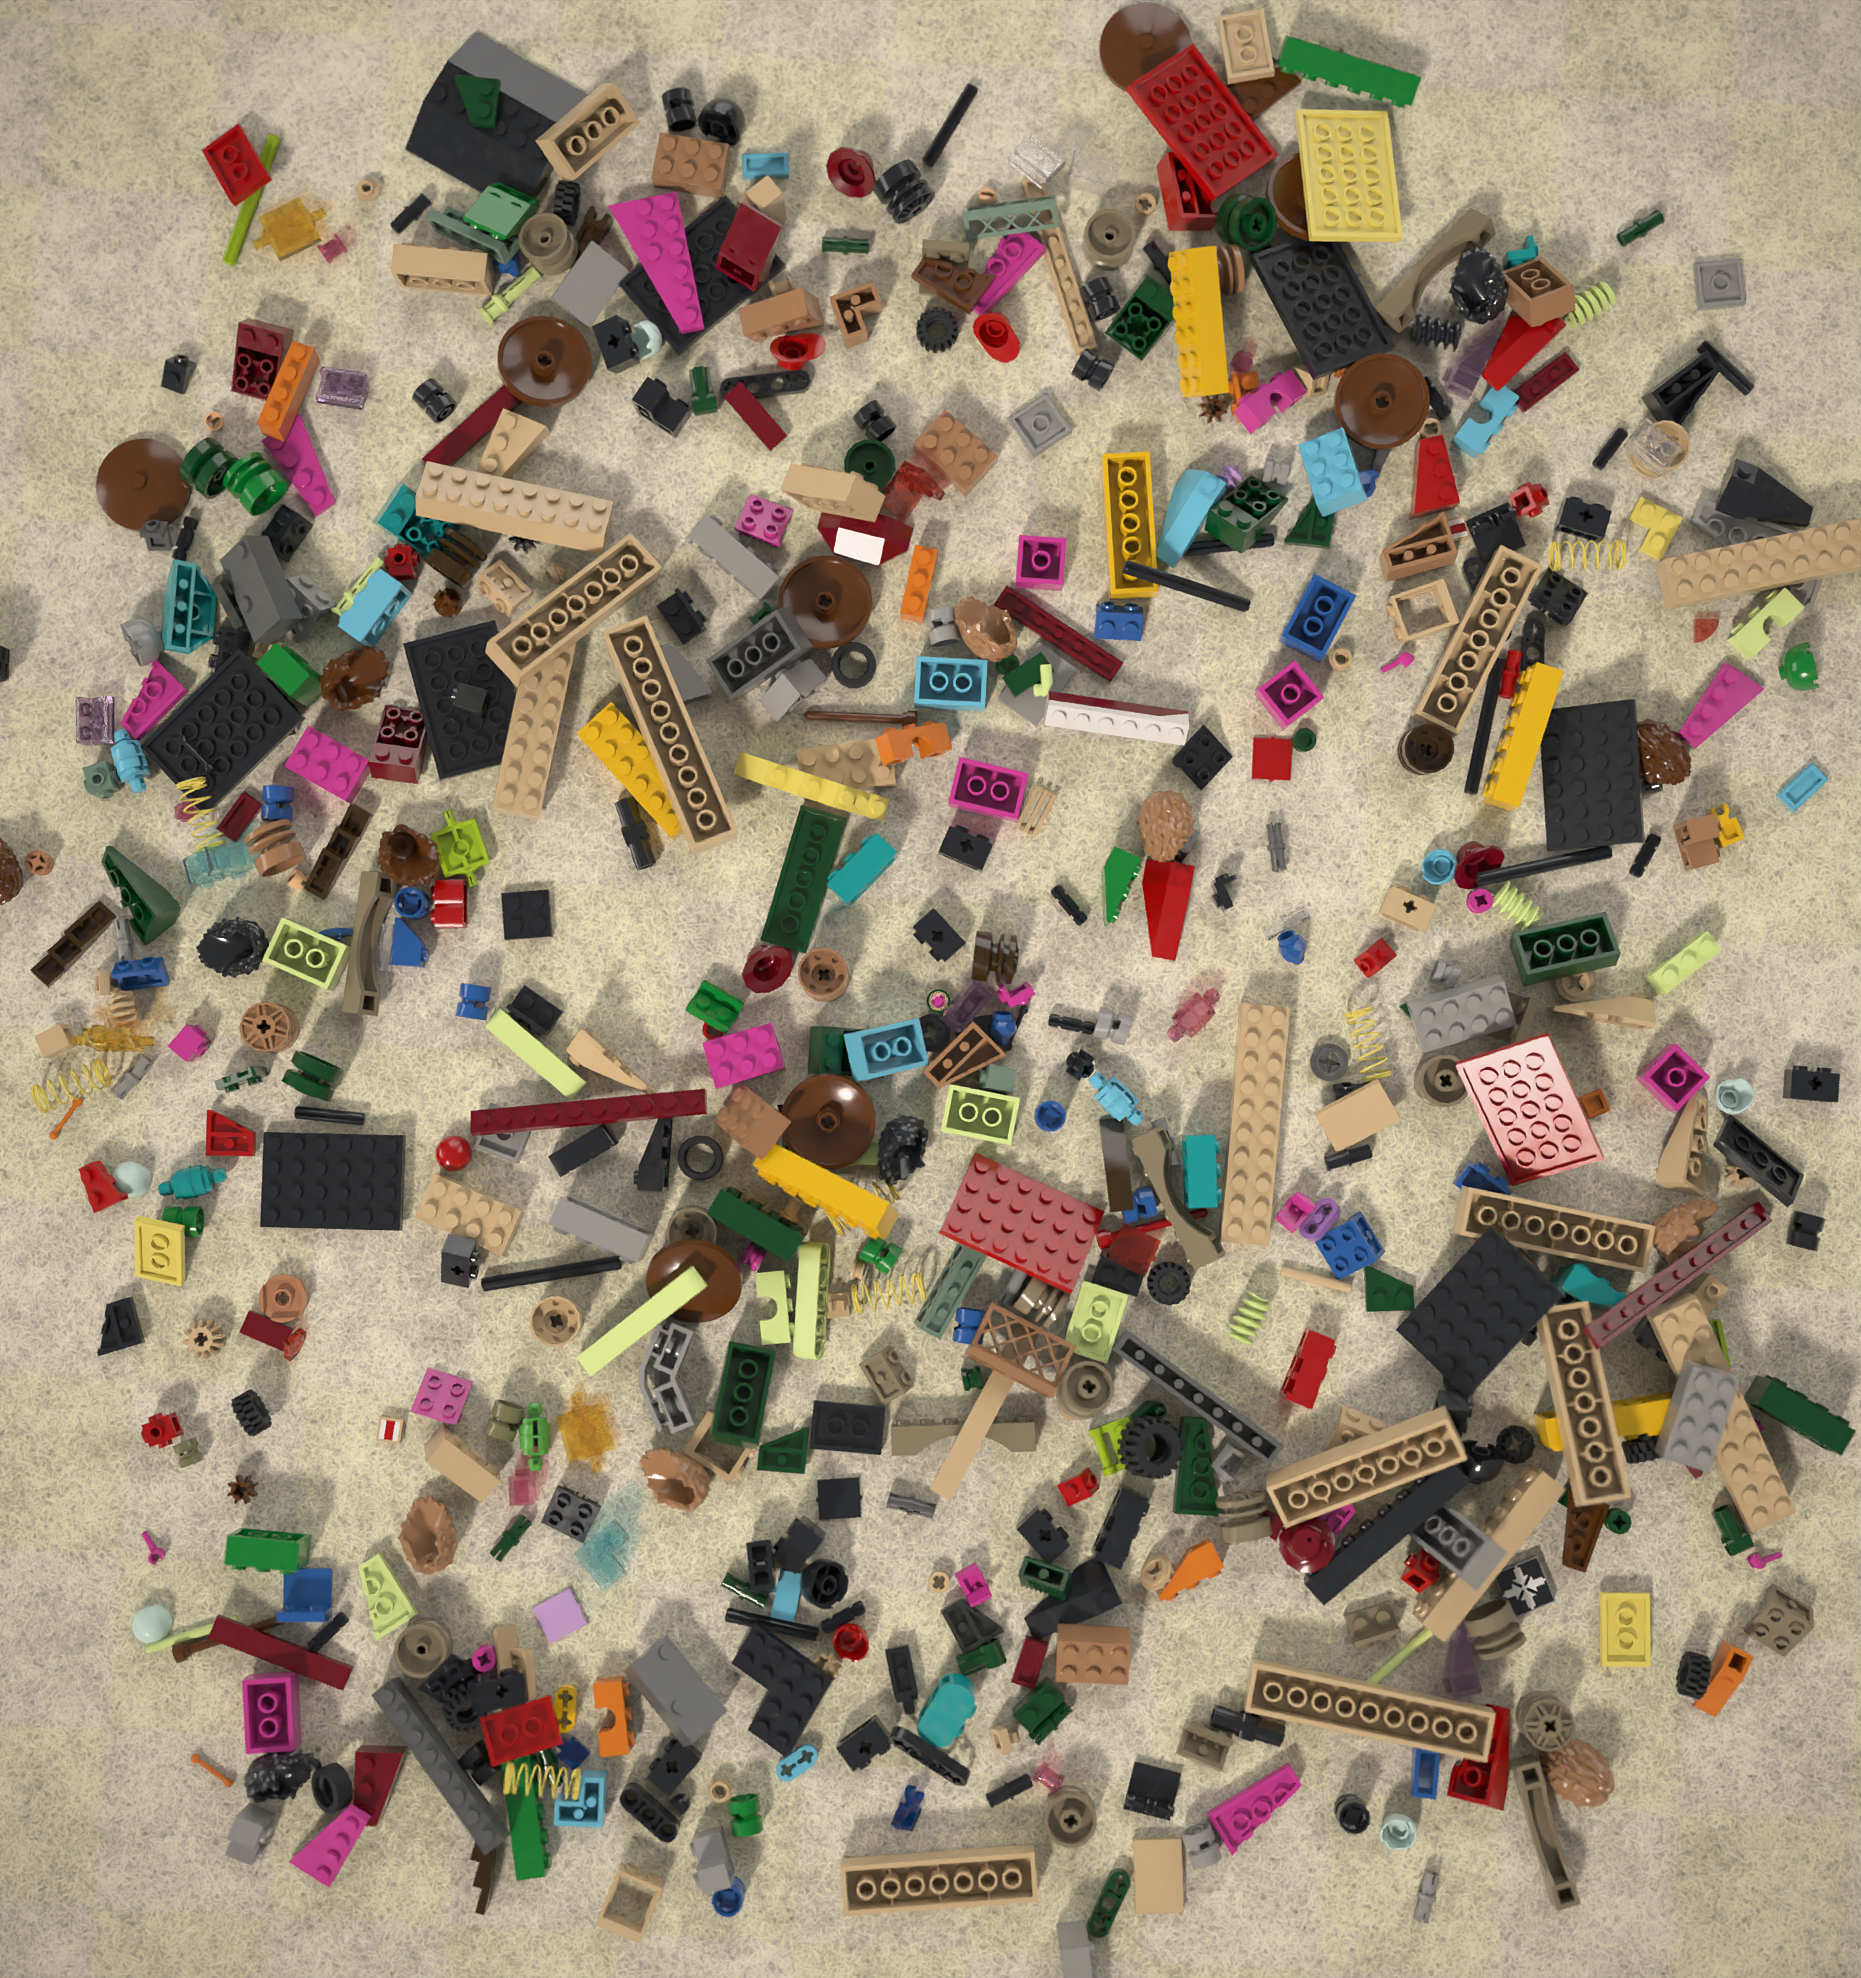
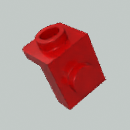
(1375, 958)
(1078, 1487)

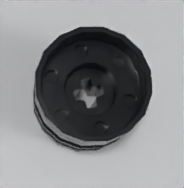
(903, 191)

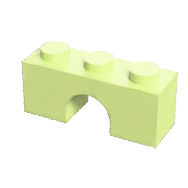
(1750, 637)
(1684, 963)
(775, 1285)

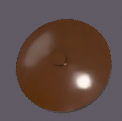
(1139, 41)
(1286, 195)
(544, 361)
(1381, 401)
(142, 484)
(827, 600)
(829, 1120)
(714, 1266)

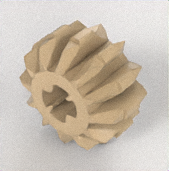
(125, 1009)
(200, 1329)

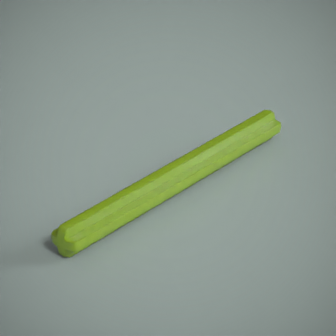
(249, 205)

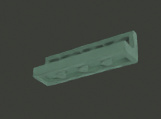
(1010, 208)
(475, 239)
(950, 1289)

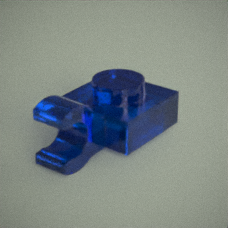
(572, 1752)
(908, 1811)

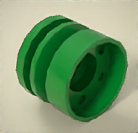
(255, 483)

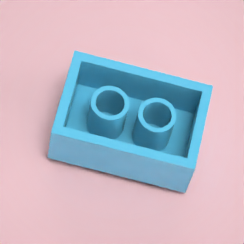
(1332, 472)
(374, 608)
(950, 683)
(886, 1049)

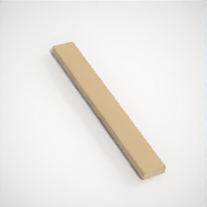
(1062, 276)
(978, 1422)

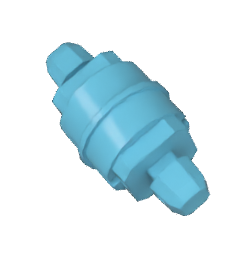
(130, 761)
(1116, 1098)

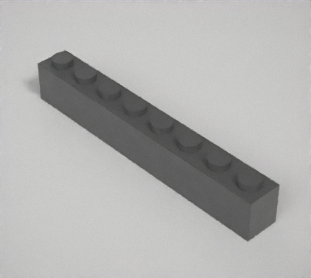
(1197, 1397)
(441, 1765)

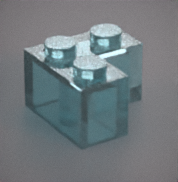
(217, 862)
(598, 1557)

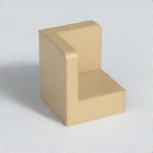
(1314, 387)
(55, 1041)

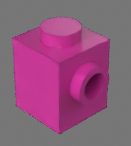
(190, 1042)

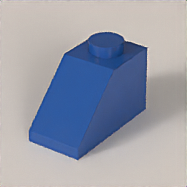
(408, 947)

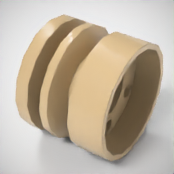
(1677, 433)
(542, 1324)

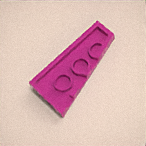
(1009, 263)
(302, 466)
(1721, 700)
(1246, 1810)
(328, 1851)

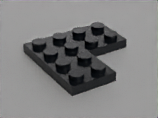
(793, 1683)

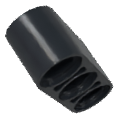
(583, 1149)
(654, 1823)

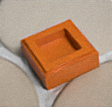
(1594, 1103)

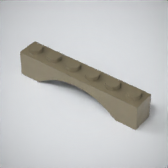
(1401, 303)
(361, 985)
(1198, 1241)
(910, 1439)
(1538, 1814)

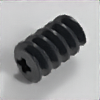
(1435, 332)

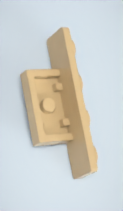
(510, 1656)

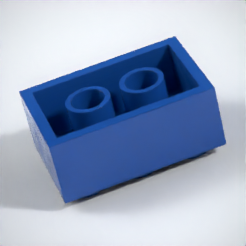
(1317, 618)

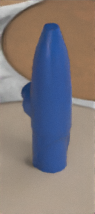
(339, 933)

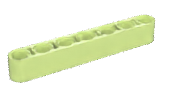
(642, 1321)

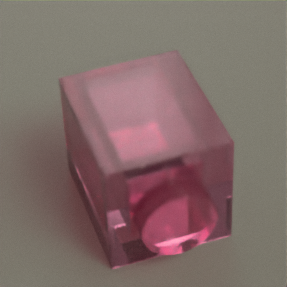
(522, 1488)

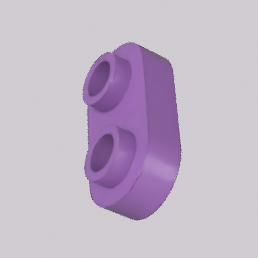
(1319, 1219)

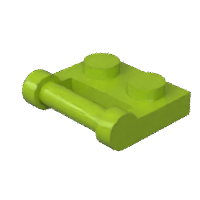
(1114, 1429)

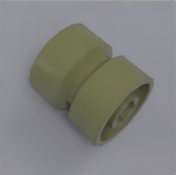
(504, 1420)

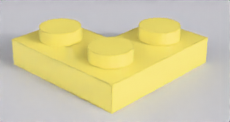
(1661, 526)

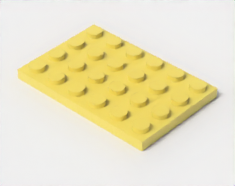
(1348, 175)

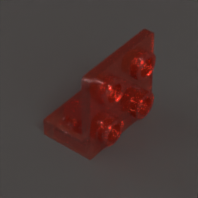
(907, 489)

